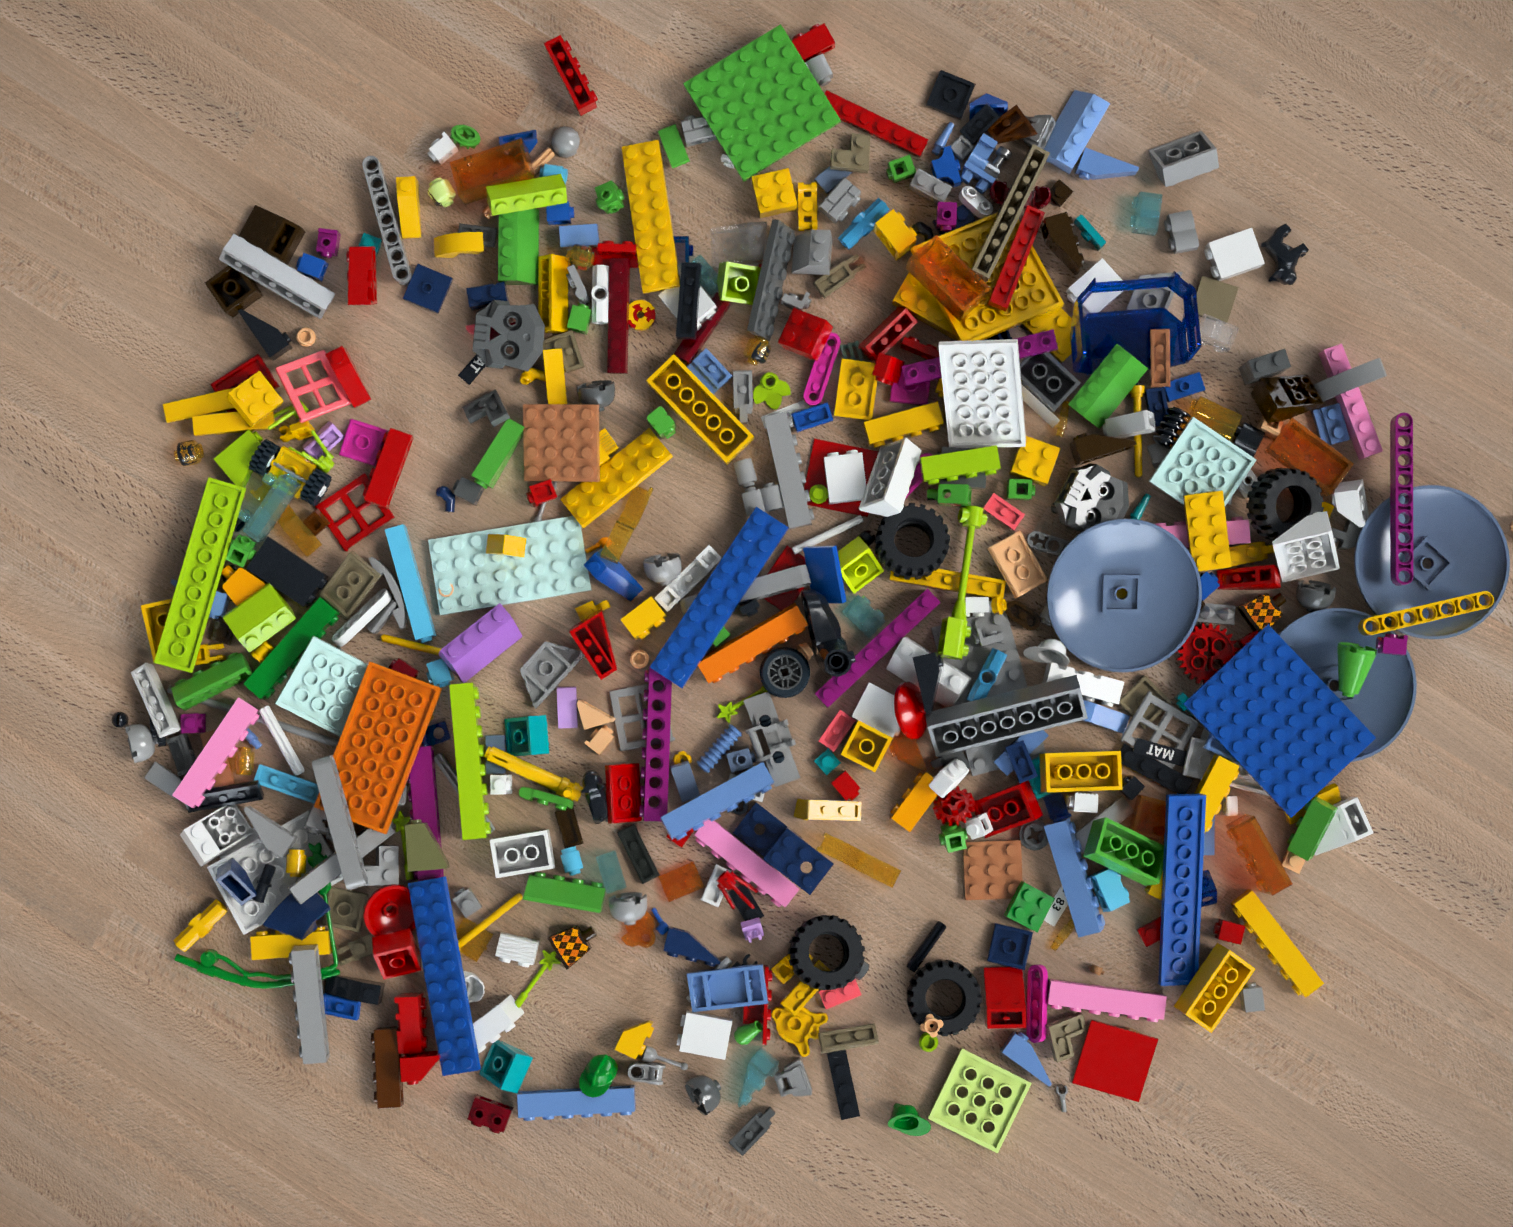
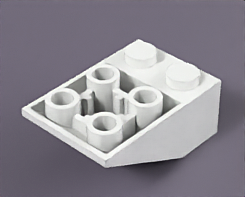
(1346, 826)
(216, 833)

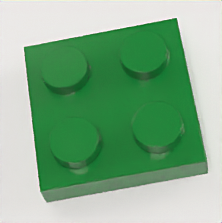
(1029, 906)

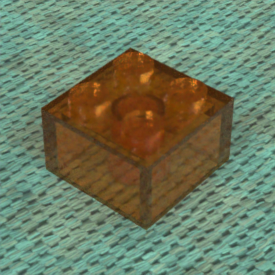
(1149, 817)

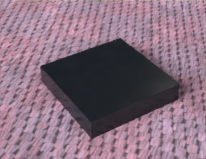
(950, 95)

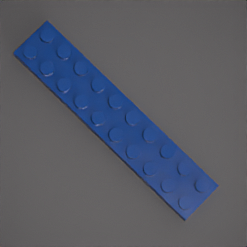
(719, 597)
(1181, 888)
(444, 976)

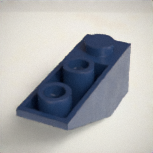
(685, 944)

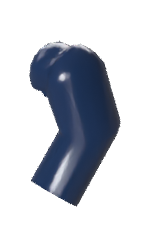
(448, 496)

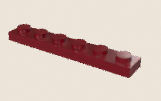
(618, 316)

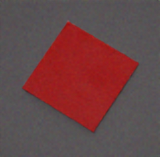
(816, 472)
(1115, 1060)

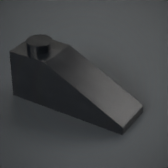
(271, 339)
(928, 674)
(355, 989)

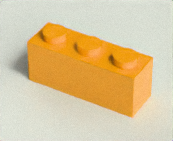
(915, 802)

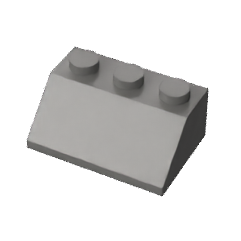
(1184, 158)

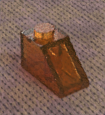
(907, 751)

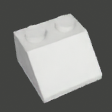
(1351, 501)

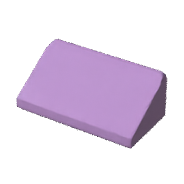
(328, 435)

